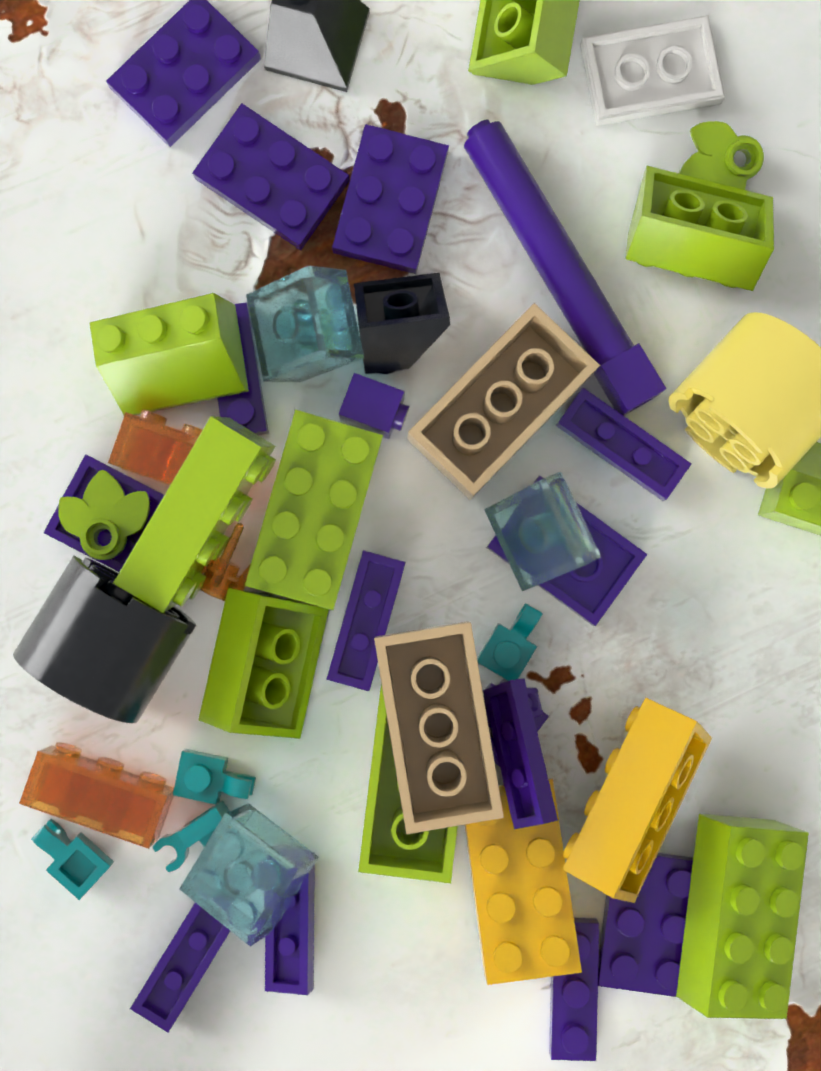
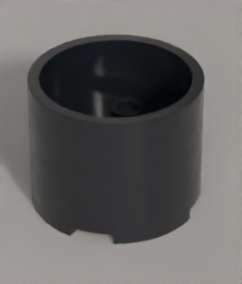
(102, 643)

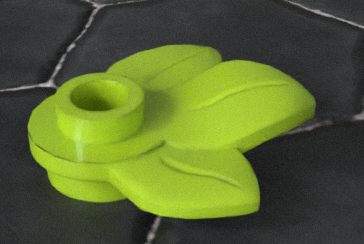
(716, 152)
(104, 508)

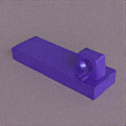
(519, 753)

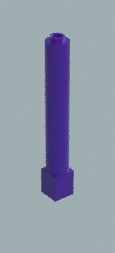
(624, 367)

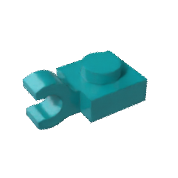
(508, 649)
(205, 777)
(196, 830)
(75, 863)

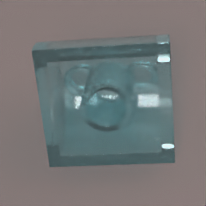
(542, 532)

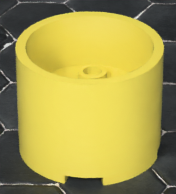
(755, 398)

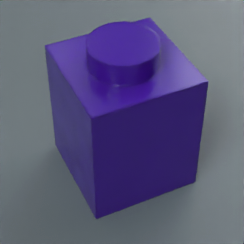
(373, 406)

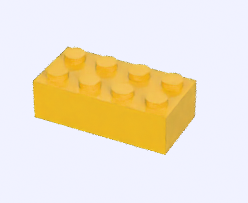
(636, 801)
(522, 899)

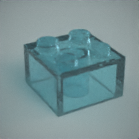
(304, 325)
(248, 873)

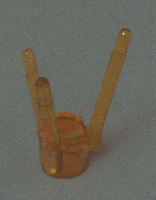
(223, 573)

